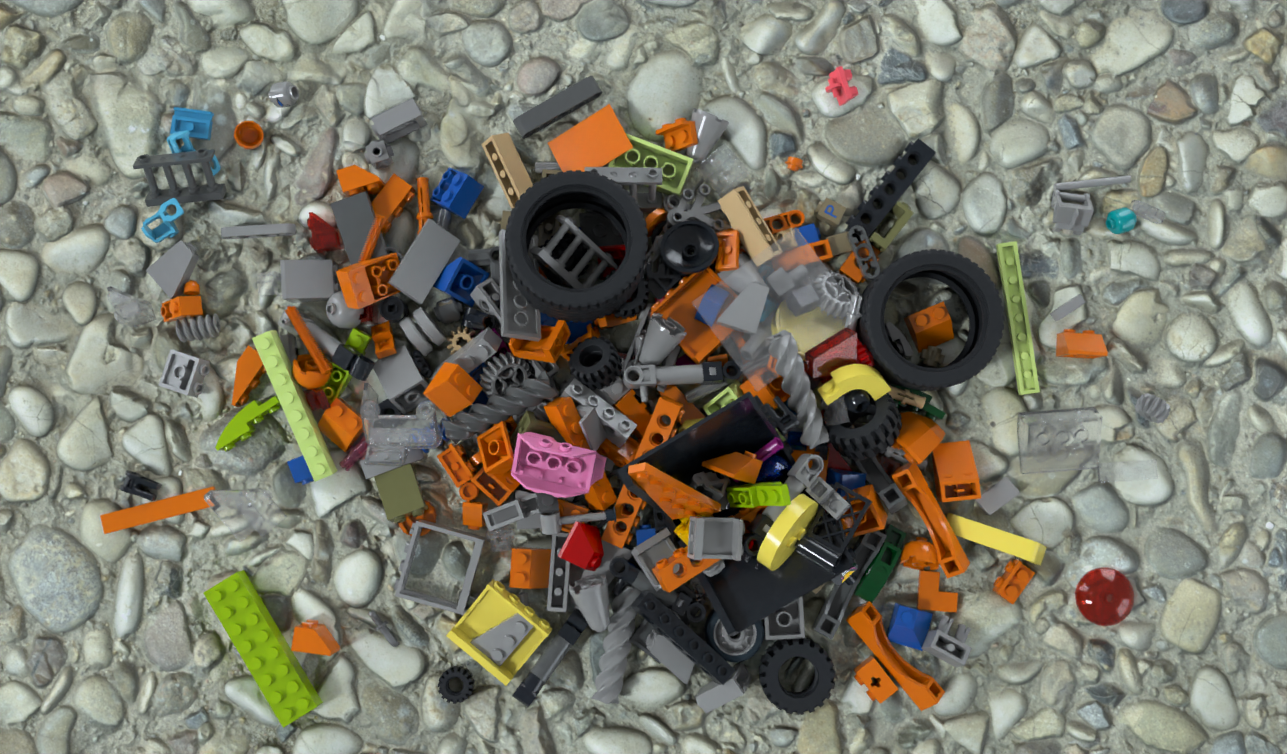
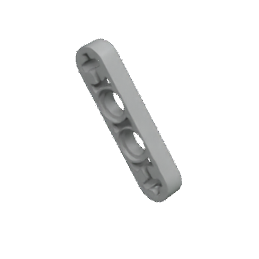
(258, 231)

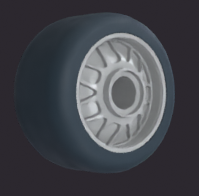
(730, 648)

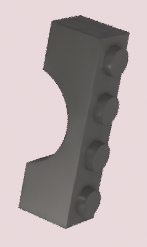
(883, 485)

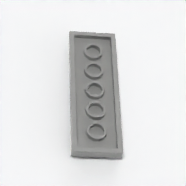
(517, 316)

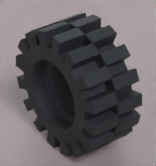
(445, 690)

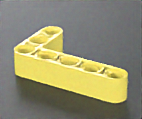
(997, 539)

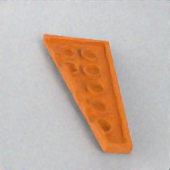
(670, 494)

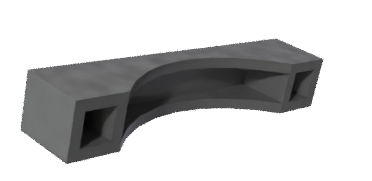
(839, 597)

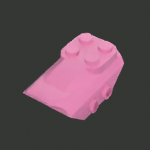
(555, 467)

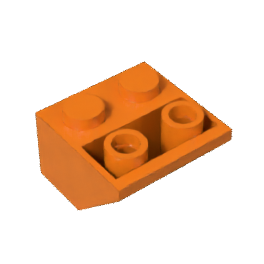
(357, 180)

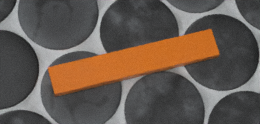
(155, 511)

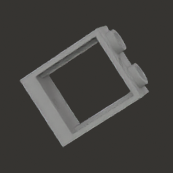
(398, 121)

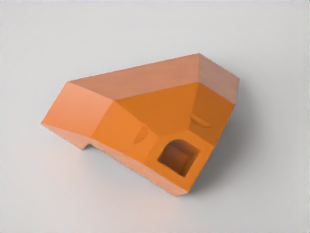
(917, 437)

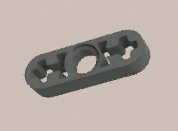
(873, 264)

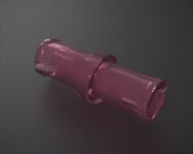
(354, 455)

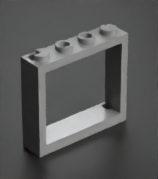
(406, 564)

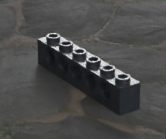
(922, 154)
(682, 637)

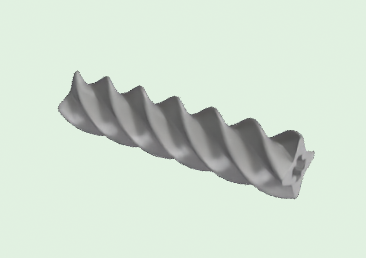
(797, 385)
(616, 646)

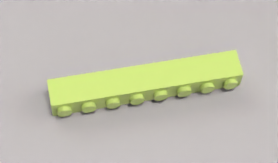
(294, 405)

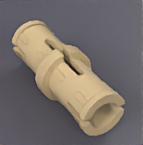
(917, 401)

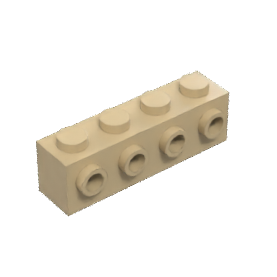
(507, 166)
(747, 221)

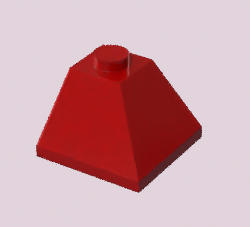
(583, 546)

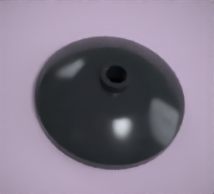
(686, 238)

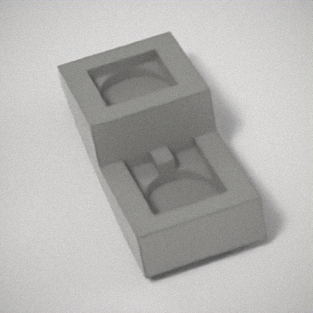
(828, 498)

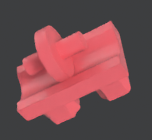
(839, 85)

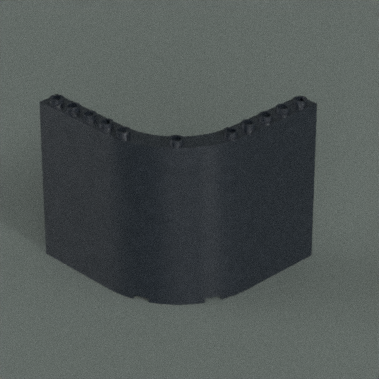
(739, 591)

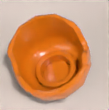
(249, 135)

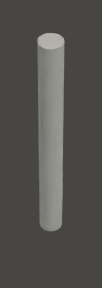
(1092, 183)

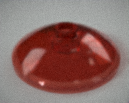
(1093, 592)

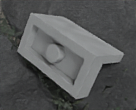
(591, 426)

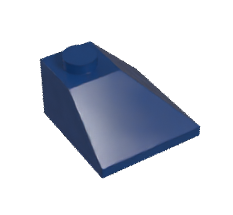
(460, 280)
(908, 626)

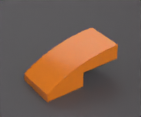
(383, 339)

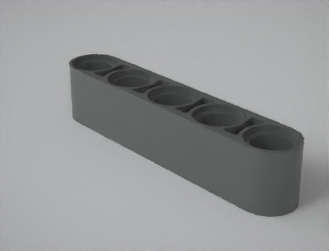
(557, 107)

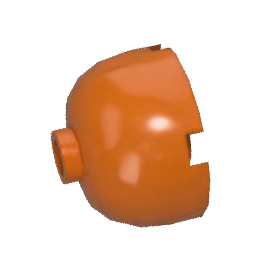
(307, 373)
(919, 554)

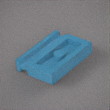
(196, 121)

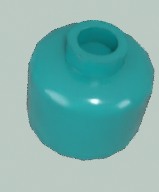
(1121, 220)

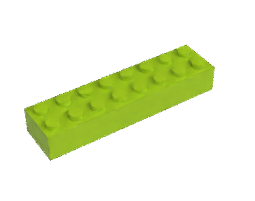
(263, 648)

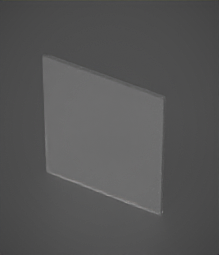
(800, 300)

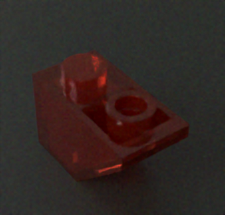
(324, 236)

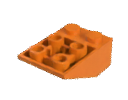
(368, 281)
(955, 472)
(496, 486)

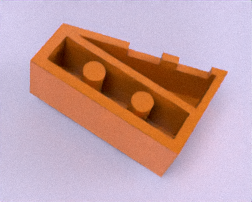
(636, 412)

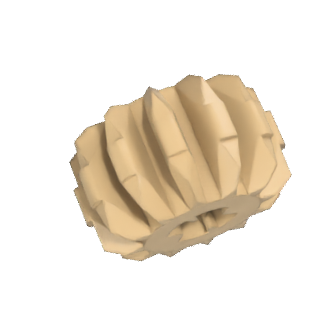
(457, 337)

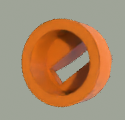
(191, 288)

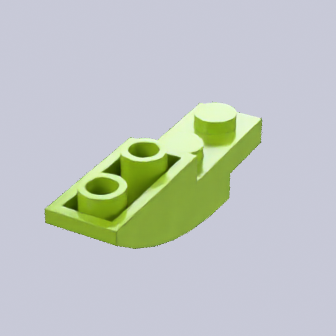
(340, 378)
(241, 425)
(758, 495)

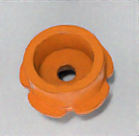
(794, 163)

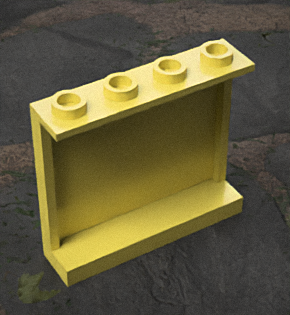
(488, 611)

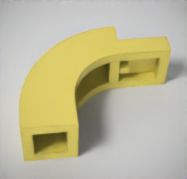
(851, 378)

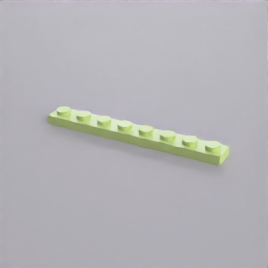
(1017, 318)

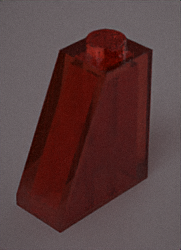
(831, 354)

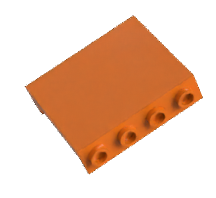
(700, 339)

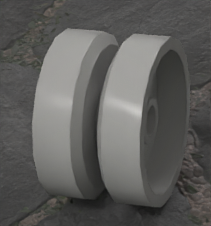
(421, 332)

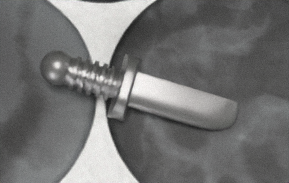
(383, 628)

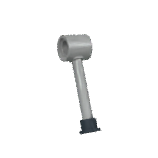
(552, 521)

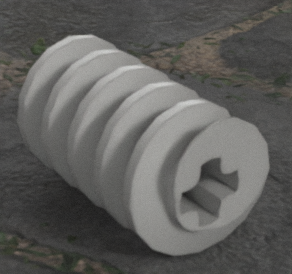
(199, 329)

